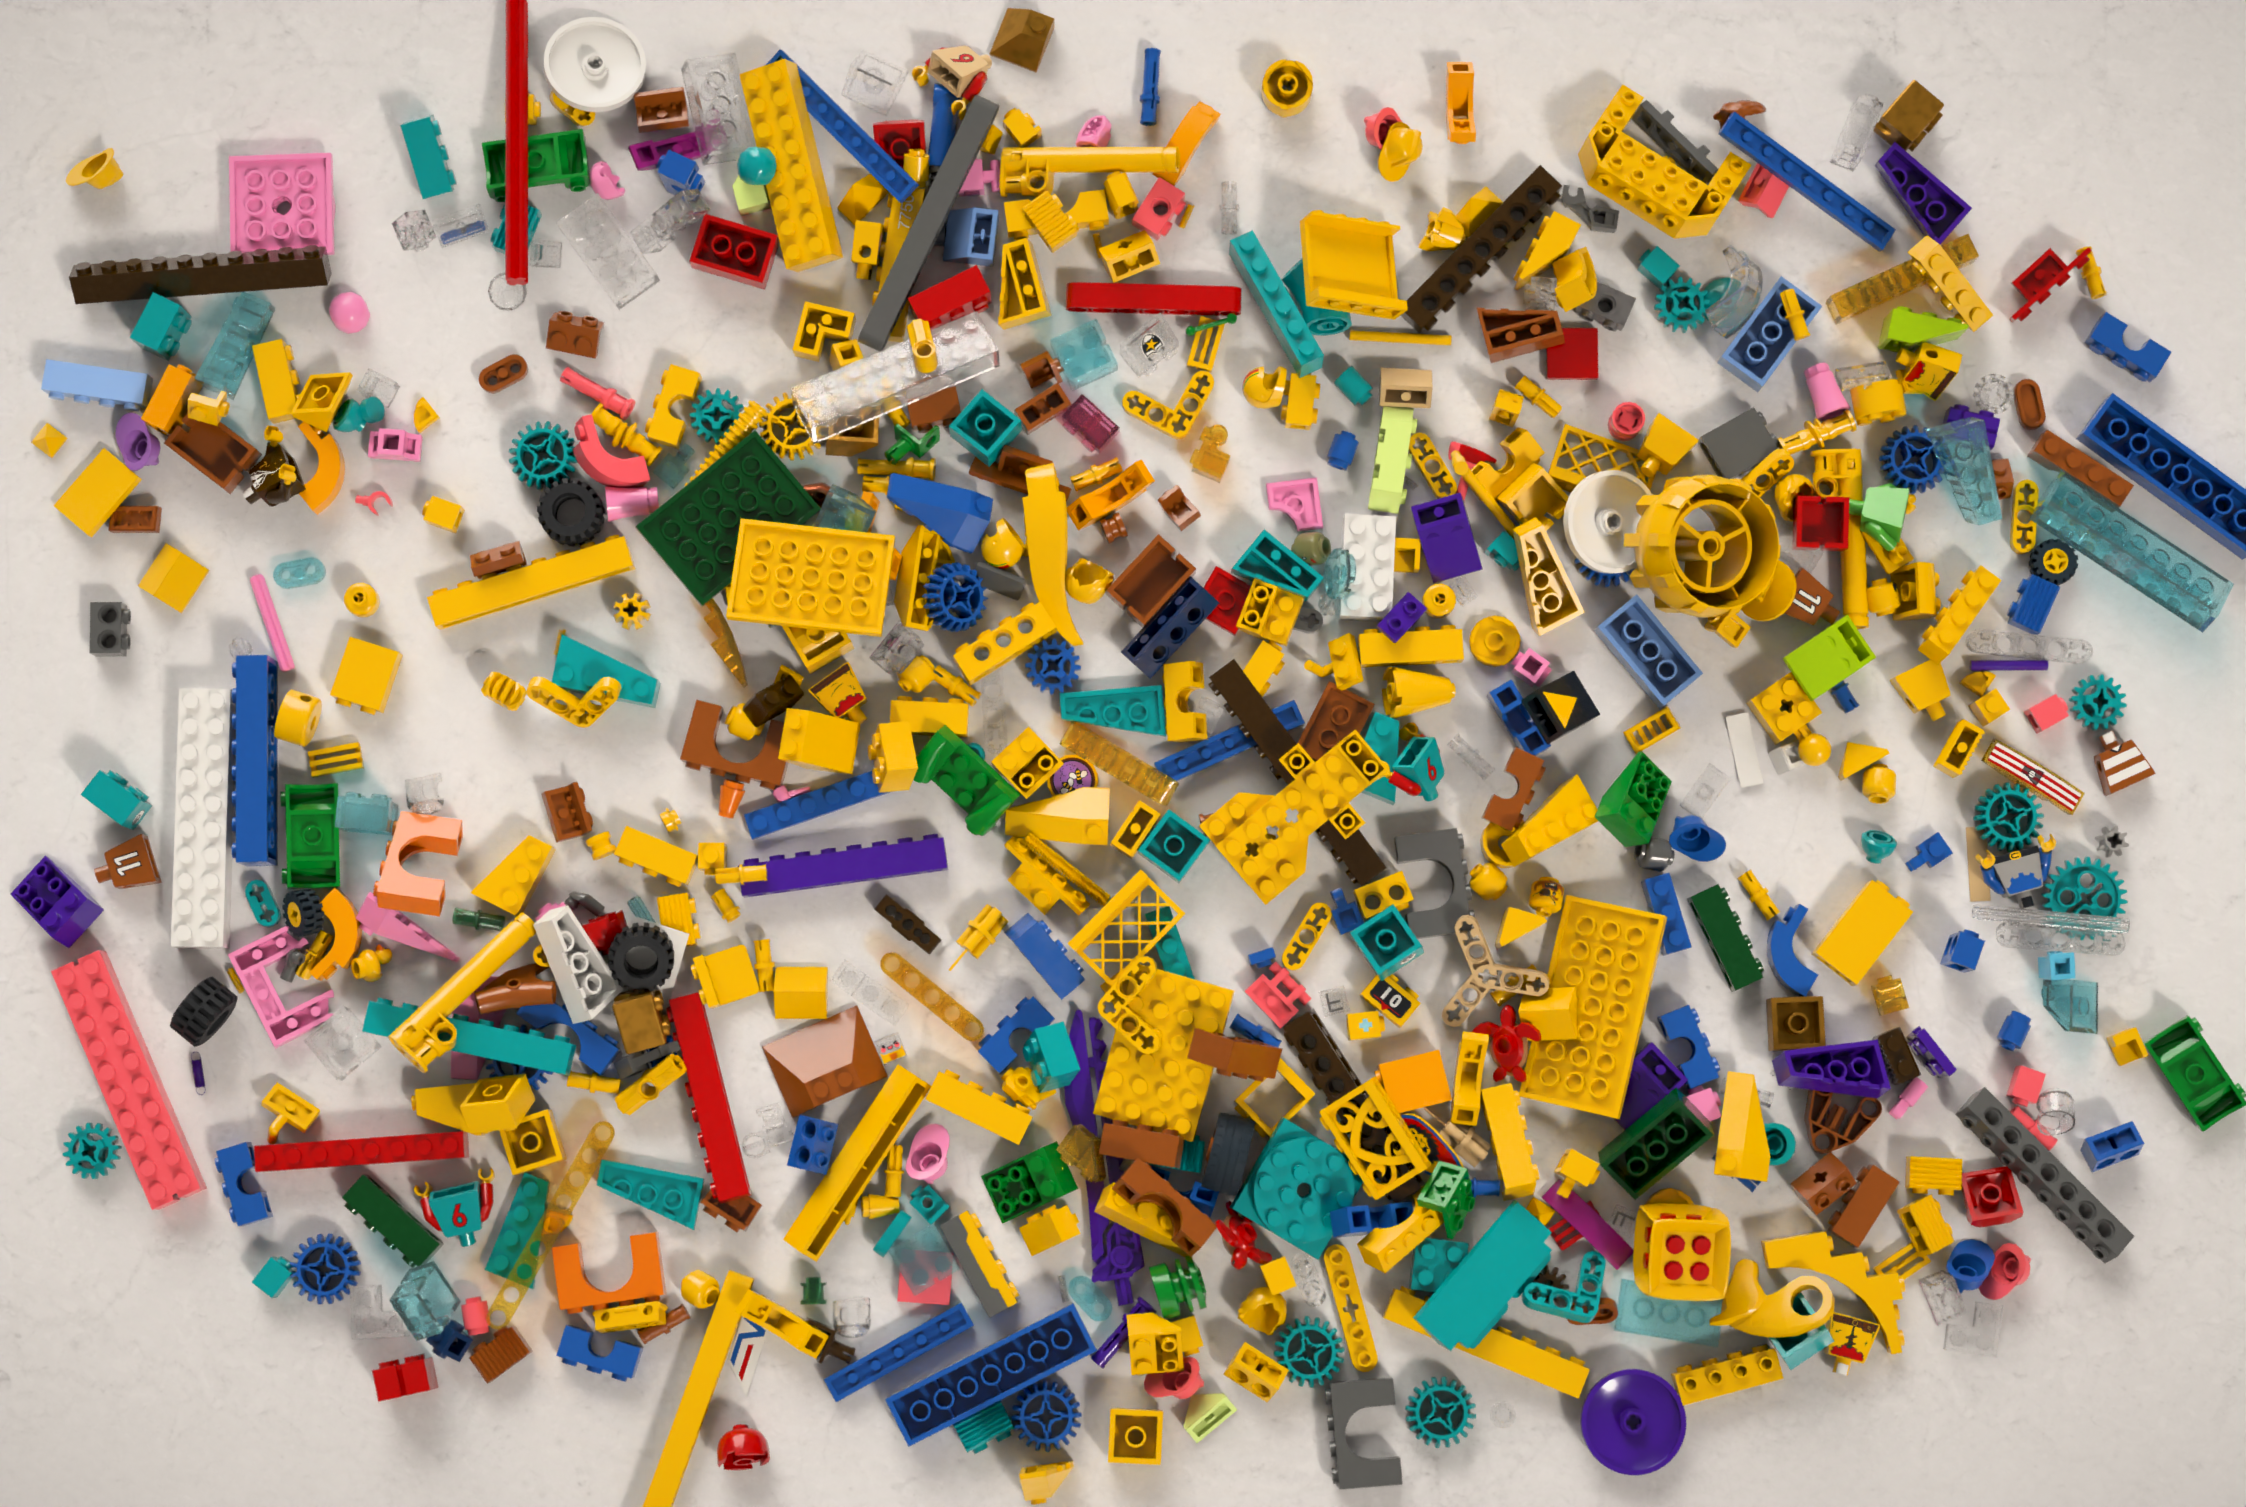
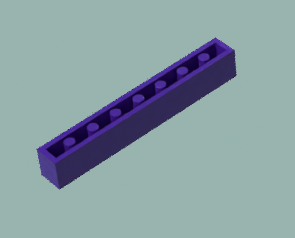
(848, 866)

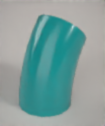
(1318, 320)

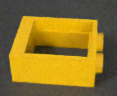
(1294, 1080)

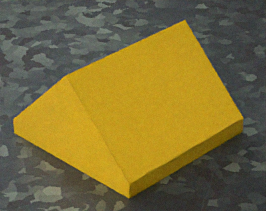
(321, 399)
(173, 578)
(1516, 924)
(801, 992)
(1551, 1013)

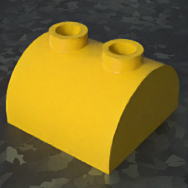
(1917, 591)

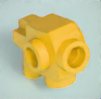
(1020, 1087)

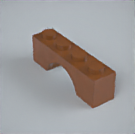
(2059, 456)
(1189, 1225)

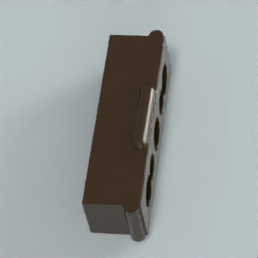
(907, 915)

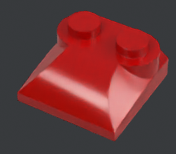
(899, 137)
(1991, 1197)

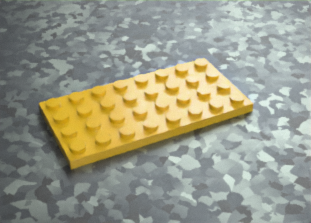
(1611, 962)

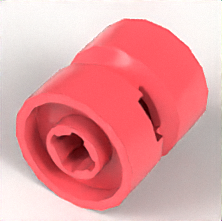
(1626, 421)

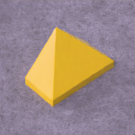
(862, 198)
(1478, 210)
(1858, 757)

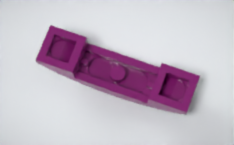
(648, 153)
(1589, 1225)

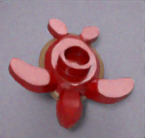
(1509, 1043)
(1239, 1239)

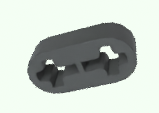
(1303, 625)

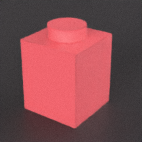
(2047, 713)
(2025, 1085)

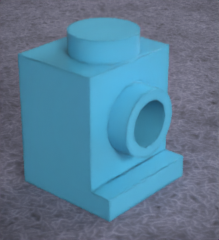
(2057, 966)

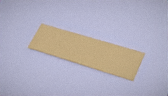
(1978, 889)

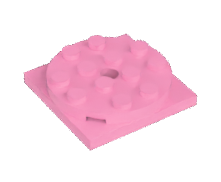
(263, 183)

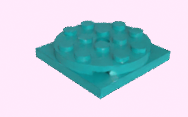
(1271, 1188)

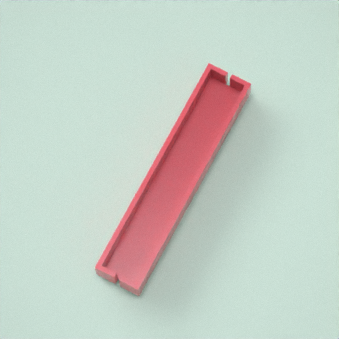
(128, 1080)

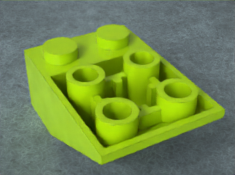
(1910, 329)
(1829, 657)

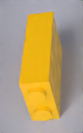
(1863, 932)

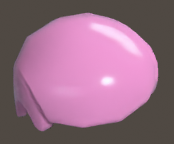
(605, 182)
(349, 312)

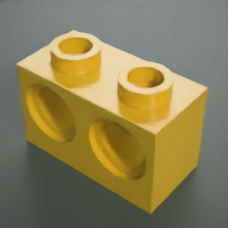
(1380, 890)
(1256, 1372)

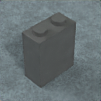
(1738, 444)

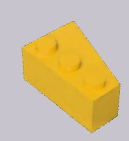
(517, 876)

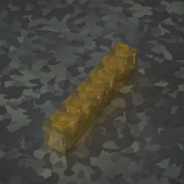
(1893, 283)

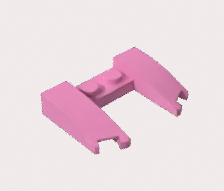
(250, 966)

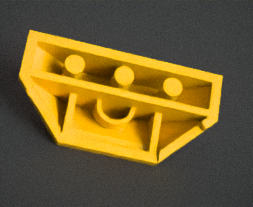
(920, 557)

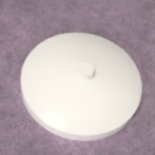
(594, 64)
(1599, 516)

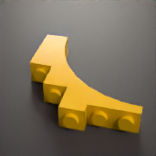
(1850, 1268)

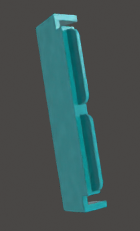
(1486, 1279)

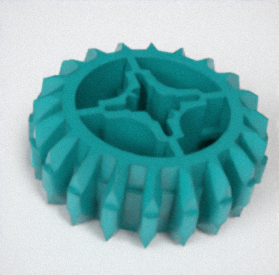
(548, 446)
(2029, 809)
(1330, 1343)
(1459, 1401)

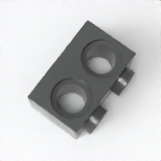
(101, 630)

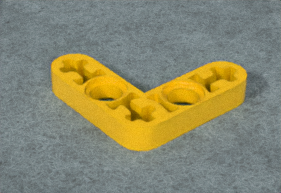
(1170, 416)
(540, 689)
(1123, 1011)

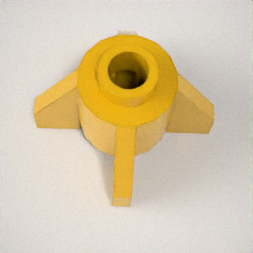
(1443, 232)

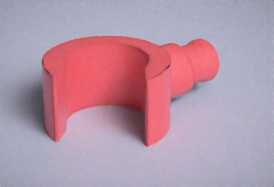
(369, 500)

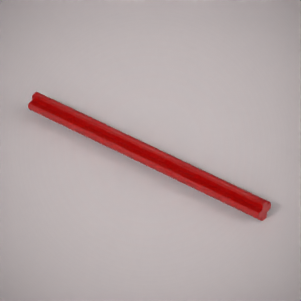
(516, 143)

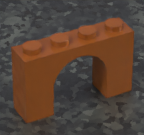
(701, 750)

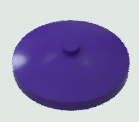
(1633, 1422)

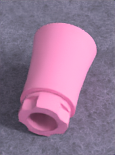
(1825, 392)
(630, 502)

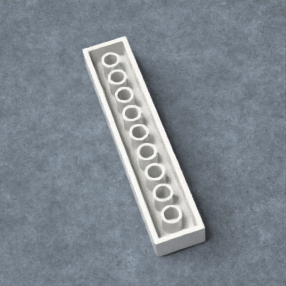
(203, 820)

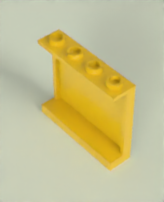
(1350, 265)

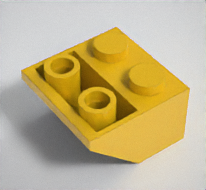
(1027, 763)
(1154, 1344)

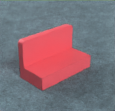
(1763, 191)

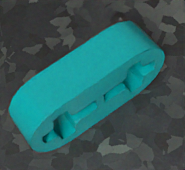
(257, 906)
(892, 1233)

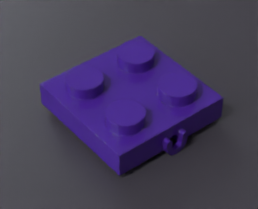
(1936, 1061)

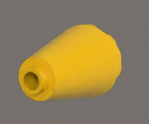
(1414, 691)

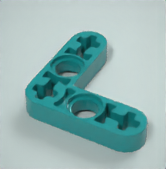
(1580, 1297)

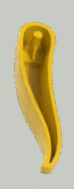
(1048, 546)

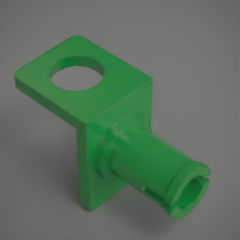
(907, 442)

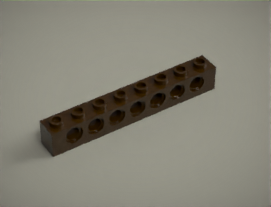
(1538, 182)
(1340, 1069)

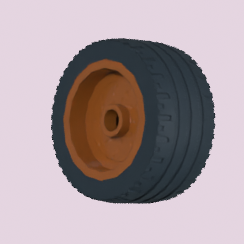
(1228, 1153)

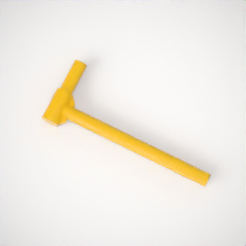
(1461, 468)

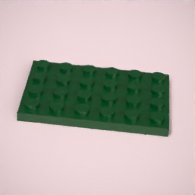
(701, 522)

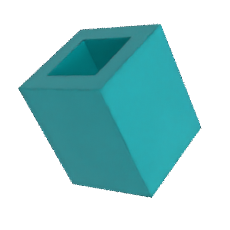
(1657, 266)
(274, 1276)

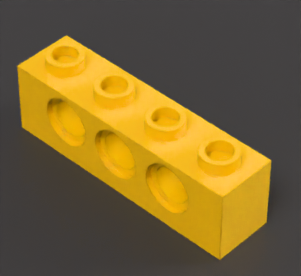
(974, 669)

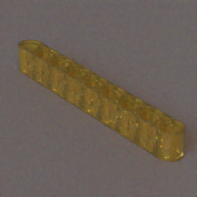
(540, 1234)

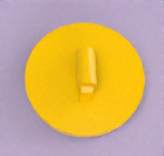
(1776, 598)

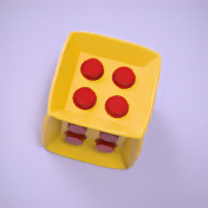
(1681, 1251)

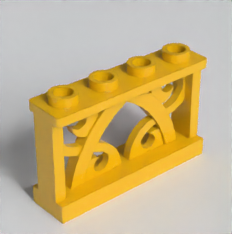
(1409, 1151)

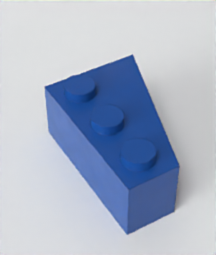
(1046, 955)

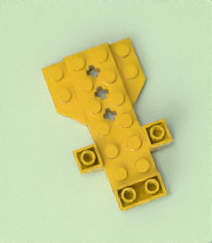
(1318, 793)

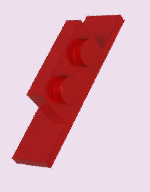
(2041, 277)

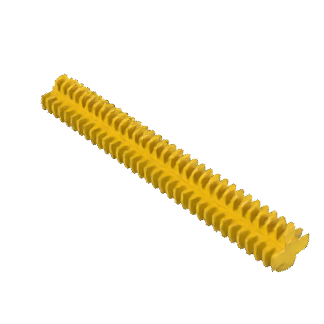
(1066, 868)

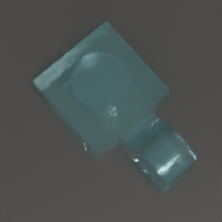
(672, 468)

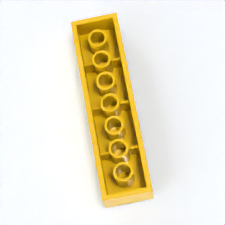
(798, 187)

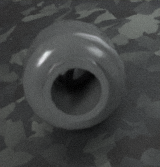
(1655, 855)

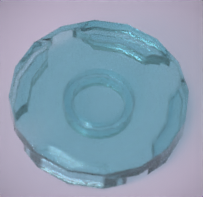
(1339, 573)

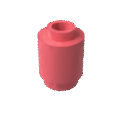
(474, 1316)

